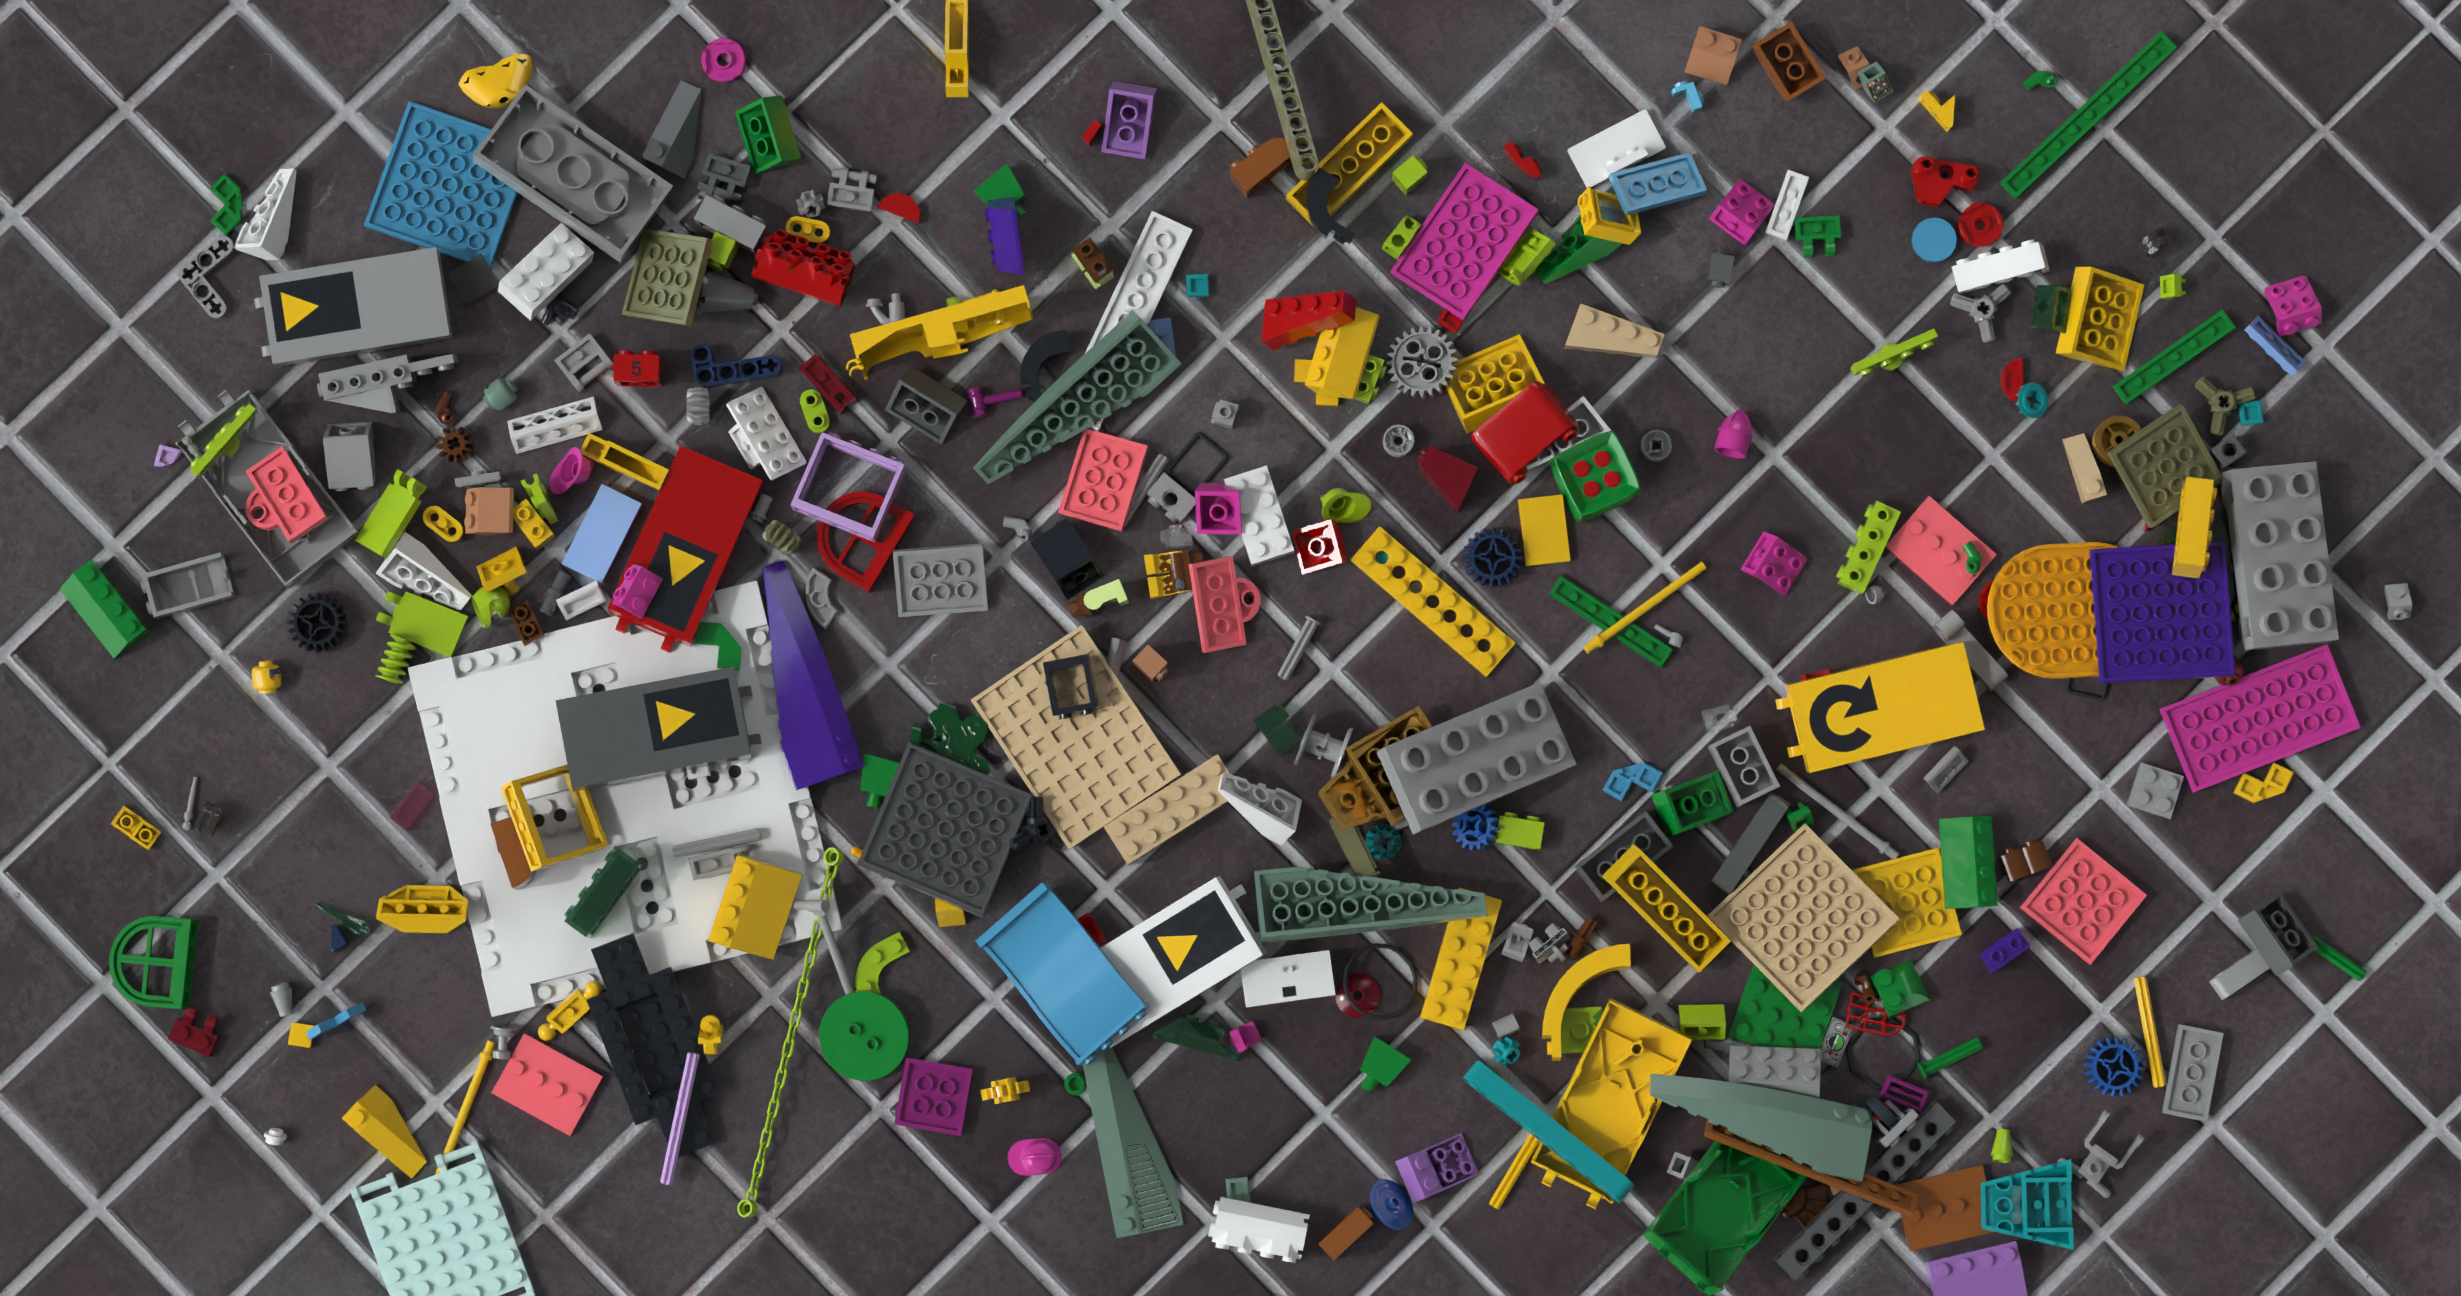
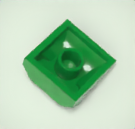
(1899, 988)

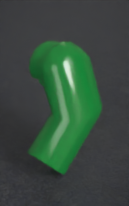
(2040, 78)
(1974, 558)

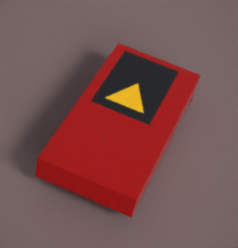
(689, 543)

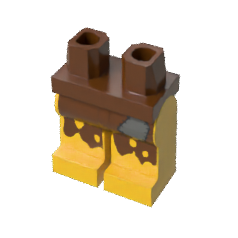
(1174, 564)

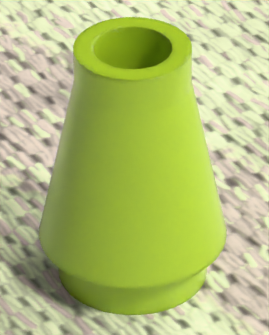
(2002, 1147)

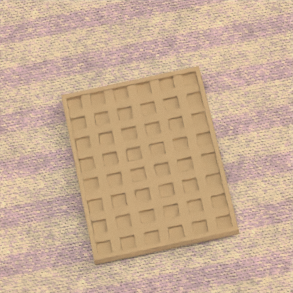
(1080, 765)

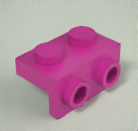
(637, 590)

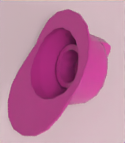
(572, 470)
(1034, 1157)

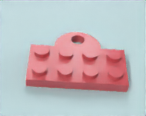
(283, 497)
(1221, 603)

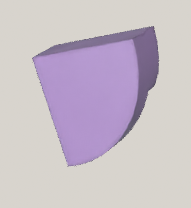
(166, 456)

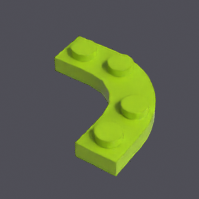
(876, 959)

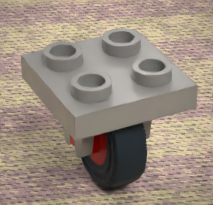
(1894, 1125)

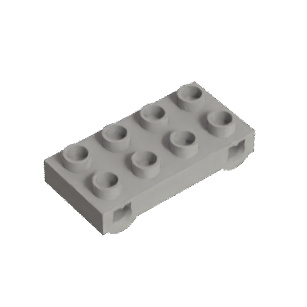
(2280, 556)
(1476, 758)

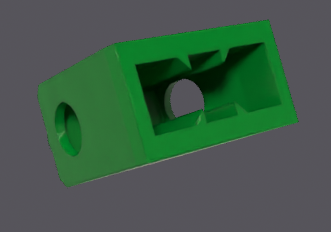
(1002, 186)
(877, 778)
(1381, 1065)

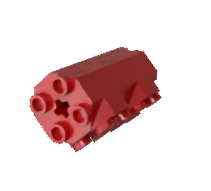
(793, 265)

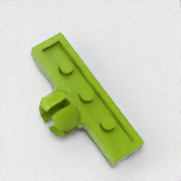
(1893, 354)
(224, 442)

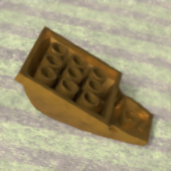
(1362, 787)

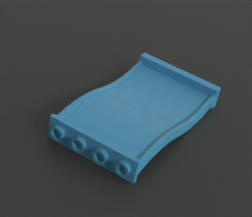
(1063, 974)

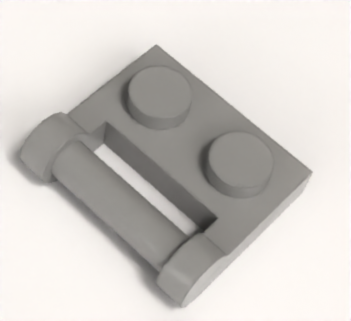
(578, 357)

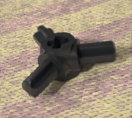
(1036, 829)

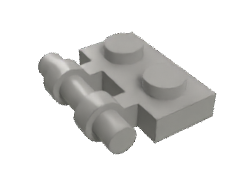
(848, 196)

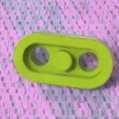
(814, 411)

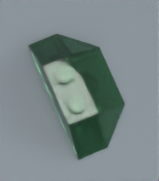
(1198, 1036)

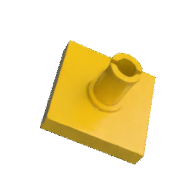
(502, 571)

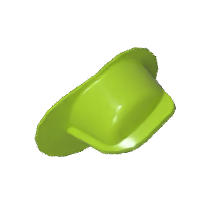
(1344, 506)

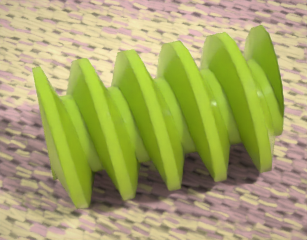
(396, 659)

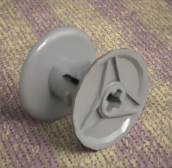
(1323, 746)

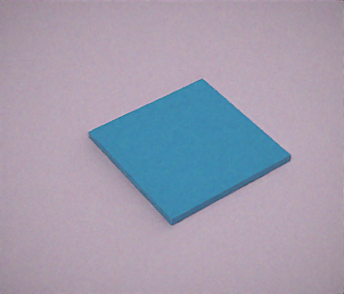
(437, 192)

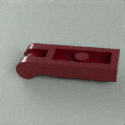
(827, 383)

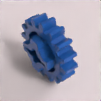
(1476, 826)

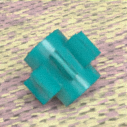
(1506, 1050)

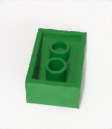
(1692, 803)

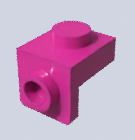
(1245, 1036)

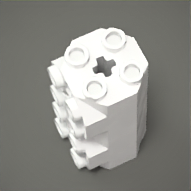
(1258, 1229)

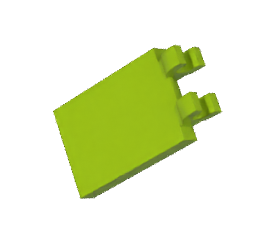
(391, 514)
(424, 622)

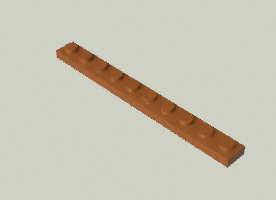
(1869, 1188)

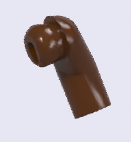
(1866, 985)

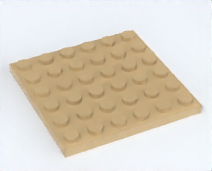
(1803, 918)

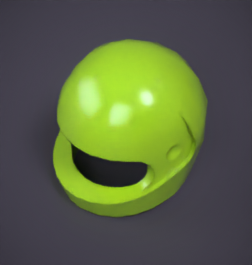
(487, 602)

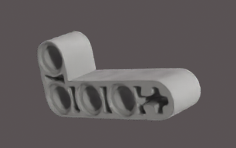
(1982, 665)

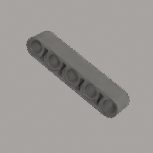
(1750, 842)

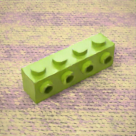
(1868, 548)

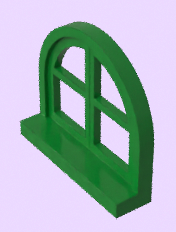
(182, 963)

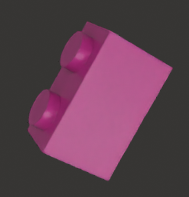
(1218, 509)

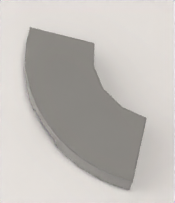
(818, 598)

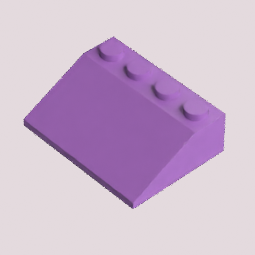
(1979, 1272)

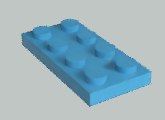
(1657, 183)

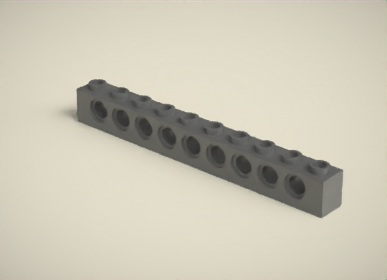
(1835, 1208)

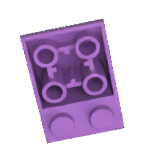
(1437, 1168)

